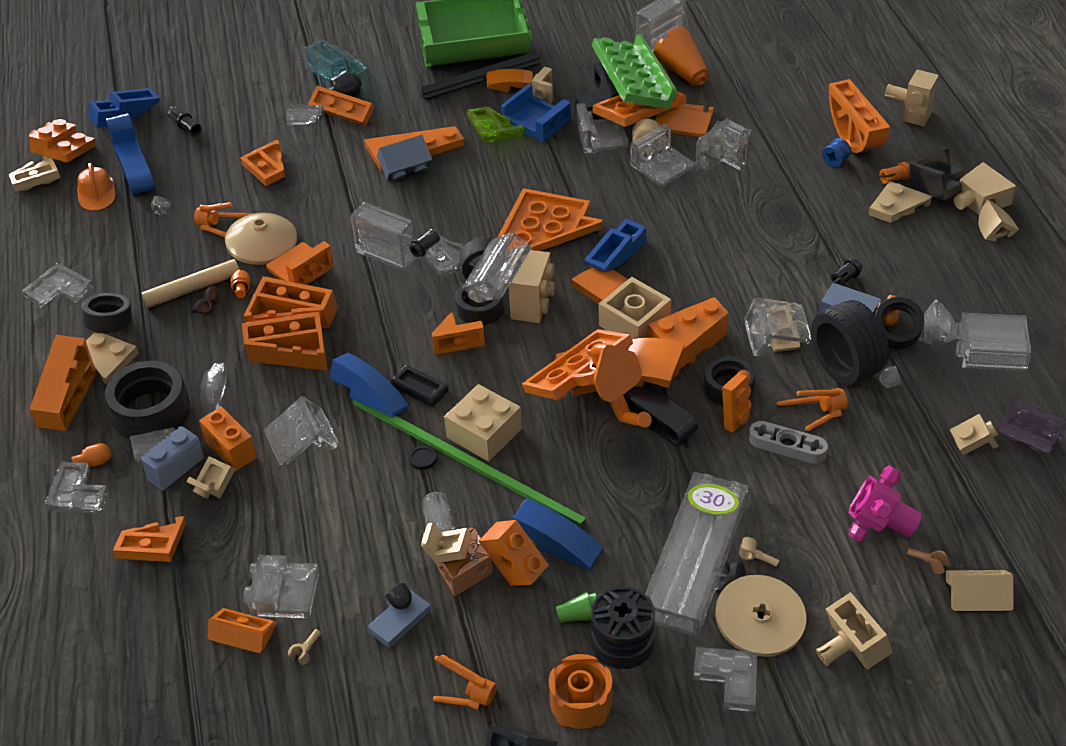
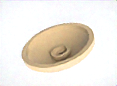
(260, 238)

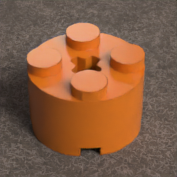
(580, 692)

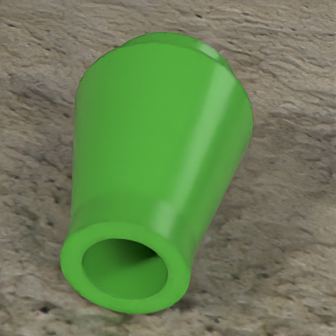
(577, 608)

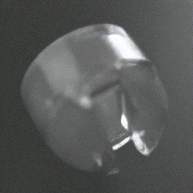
(160, 205)
(890, 377)

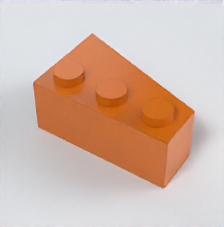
(283, 298)
(63, 383)

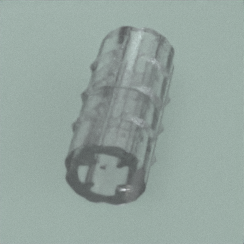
(437, 511)

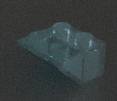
(329, 59)

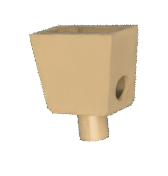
(984, 184)

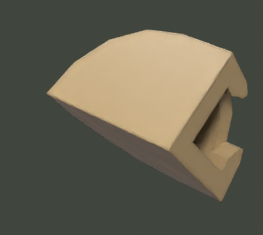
(995, 222)

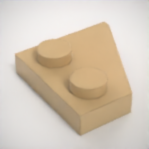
(33, 175)
(897, 202)
(109, 354)

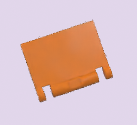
(686, 119)

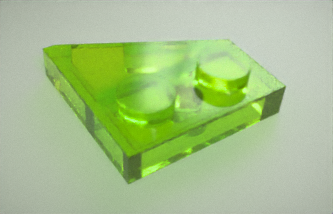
(492, 125)

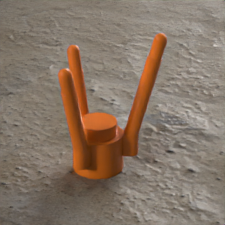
(207, 217)
(830, 400)
(478, 688)

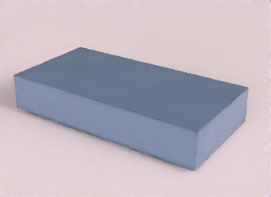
(395, 623)

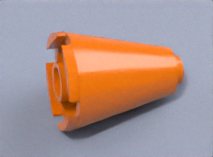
(682, 56)

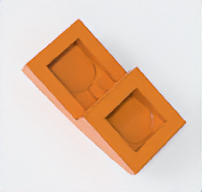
(505, 78)

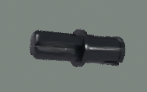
(185, 121)

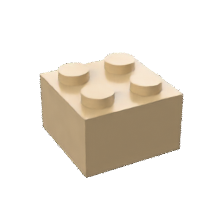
(532, 287)
(633, 308)
(483, 422)

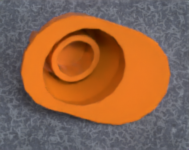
(95, 189)

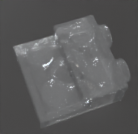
(281, 587)

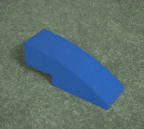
(122, 102)
(617, 246)
(367, 385)
(558, 535)

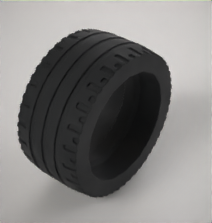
(850, 342)
(143, 379)

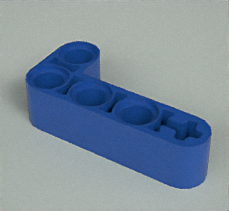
(130, 154)

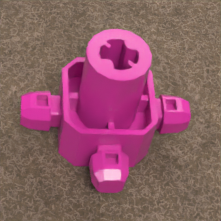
(880, 506)

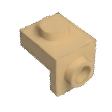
(543, 85)
(974, 434)
(212, 478)
(445, 545)

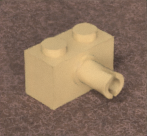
(917, 98)
(856, 634)

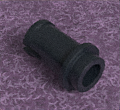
(424, 243)
(850, 269)

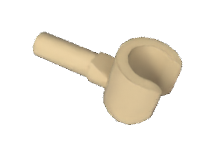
(749, 552)
(303, 648)

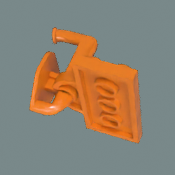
(598, 361)

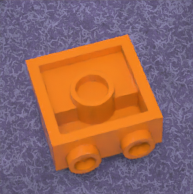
(59, 141)

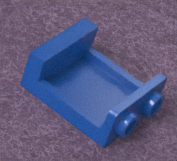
(535, 115)

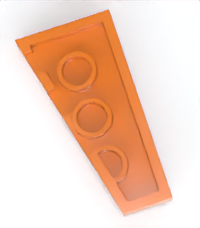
(437, 141)

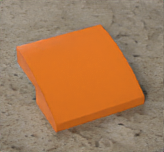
(597, 284)
(657, 359)

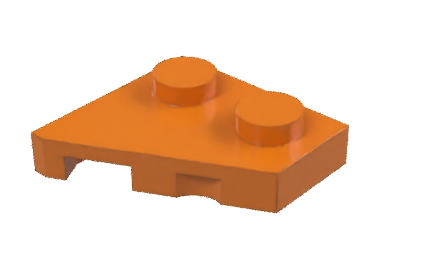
(265, 163)

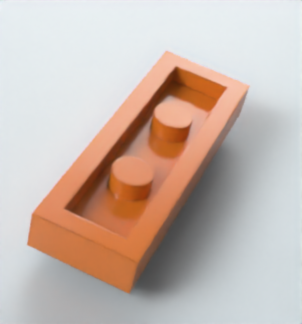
(342, 105)

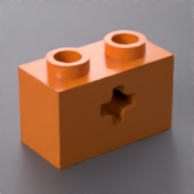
(228, 438)
(513, 553)

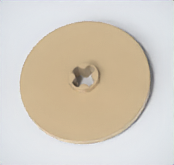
(738, 613)

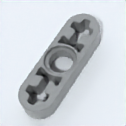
(794, 451)

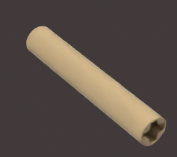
(189, 283)

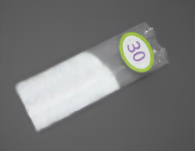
(696, 552)

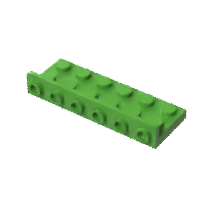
(635, 72)

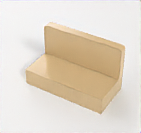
(980, 590)

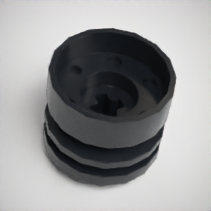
(622, 627)

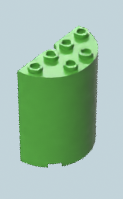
(472, 30)

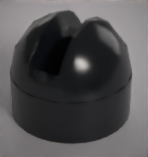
(399, 596)

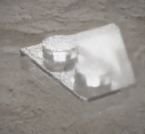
(445, 257)

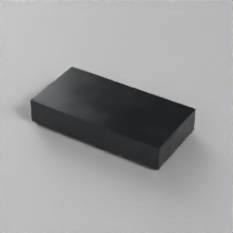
(419, 385)

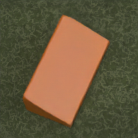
(240, 630)

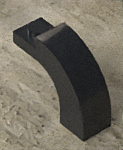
(604, 91)

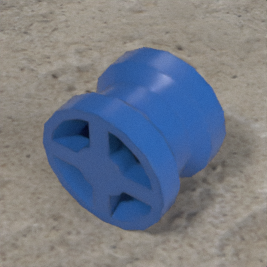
(836, 152)

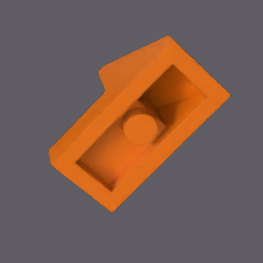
(452, 337)

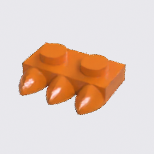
(736, 402)

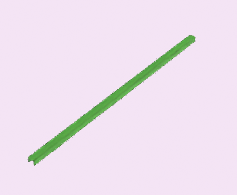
(475, 464)

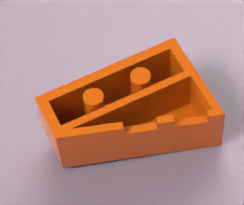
(695, 326)
(287, 341)

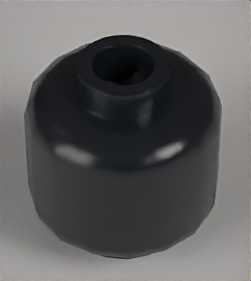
(346, 83)

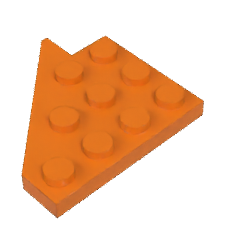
(549, 219)

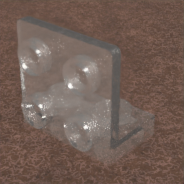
(599, 134)
(723, 143)
(657, 159)
(775, 320)
(298, 429)

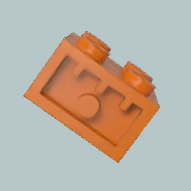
(302, 263)

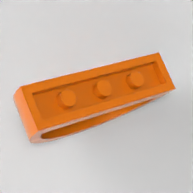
(856, 117)

